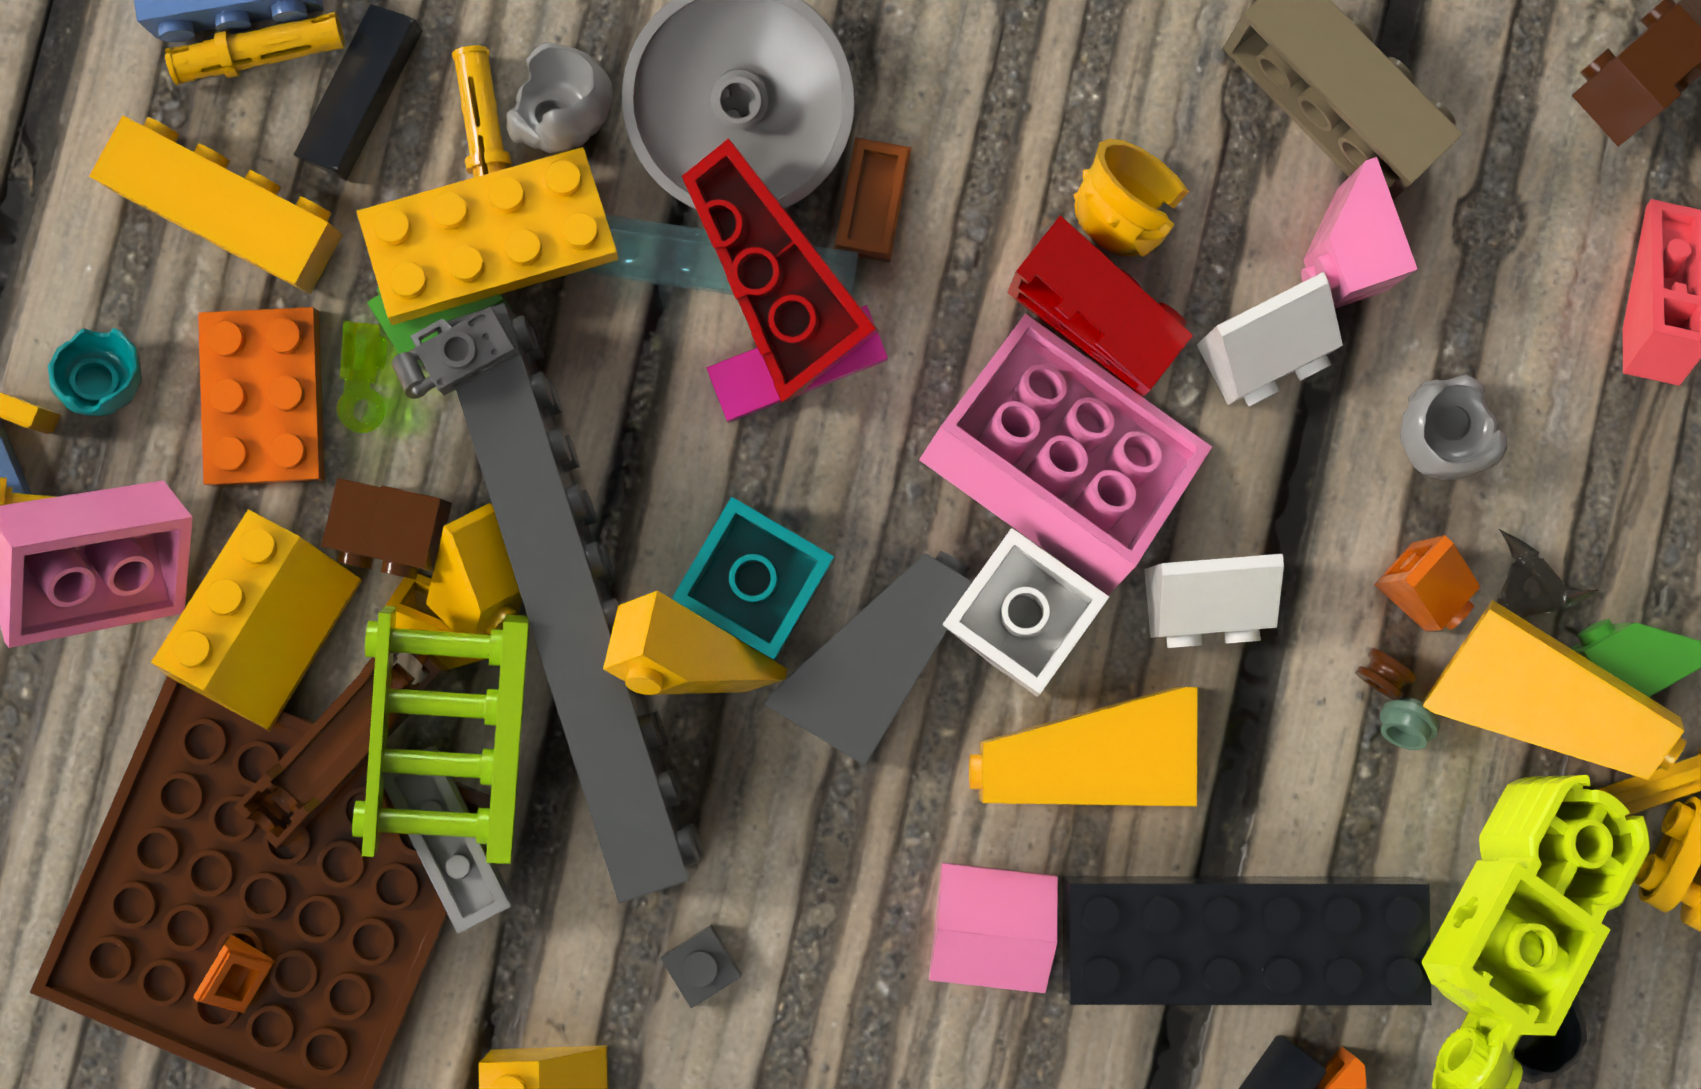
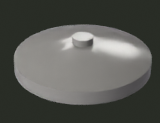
(744, 73)

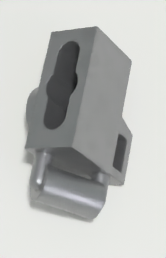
(454, 355)

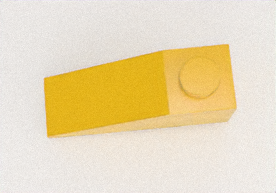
(674, 651)

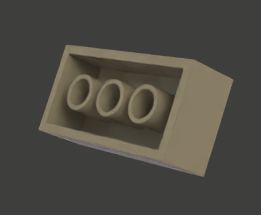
(1342, 88)

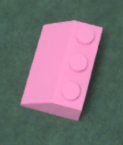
(92, 561)

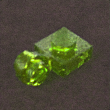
(361, 357)

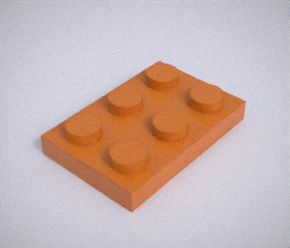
(261, 396)

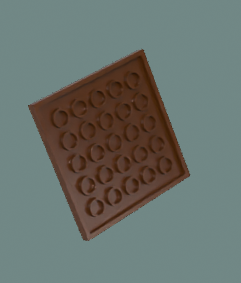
(188, 871)

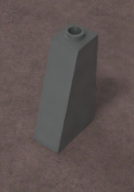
(869, 667)

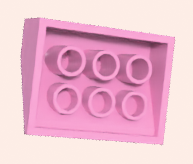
(1066, 455)

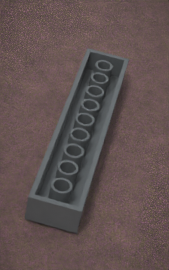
(573, 616)

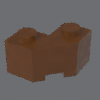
(1648, 74)
(386, 526)

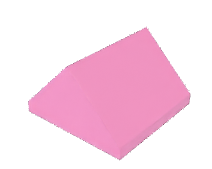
(994, 928)

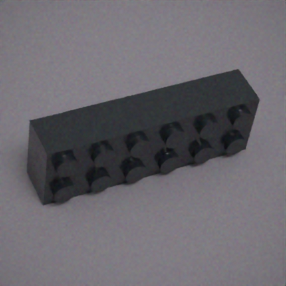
(1245, 940)

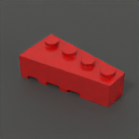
(785, 288)

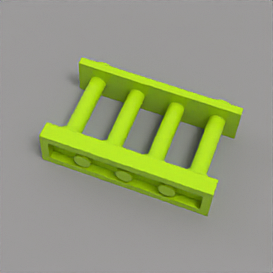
(494, 766)

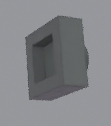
(701, 966)

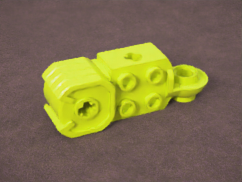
(1530, 921)

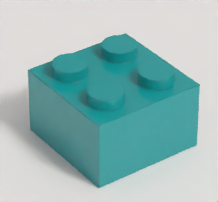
(753, 578)

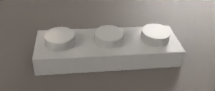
(455, 865)

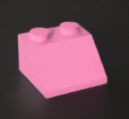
(1360, 240)

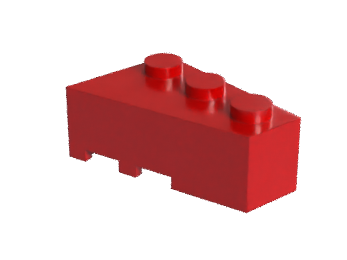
(1099, 308)

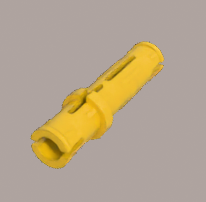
(242, 51)
(480, 111)

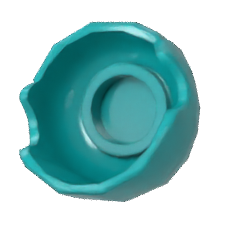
(95, 372)

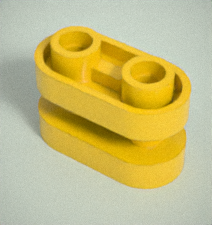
(1669, 872)

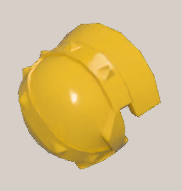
(1123, 196)

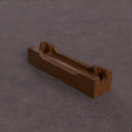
(328, 753)

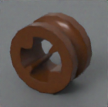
(1385, 674)

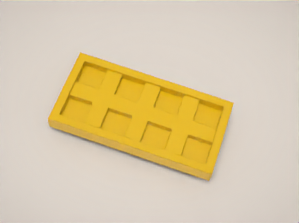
(487, 235)

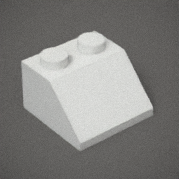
(1273, 341)
(1214, 597)
(1025, 612)

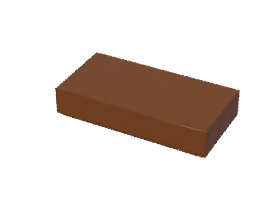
(873, 199)

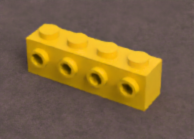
(216, 203)

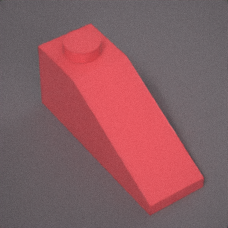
(1665, 296)

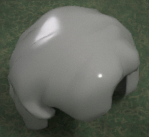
(561, 100)
(1451, 430)

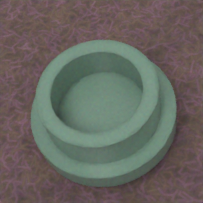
(1408, 723)

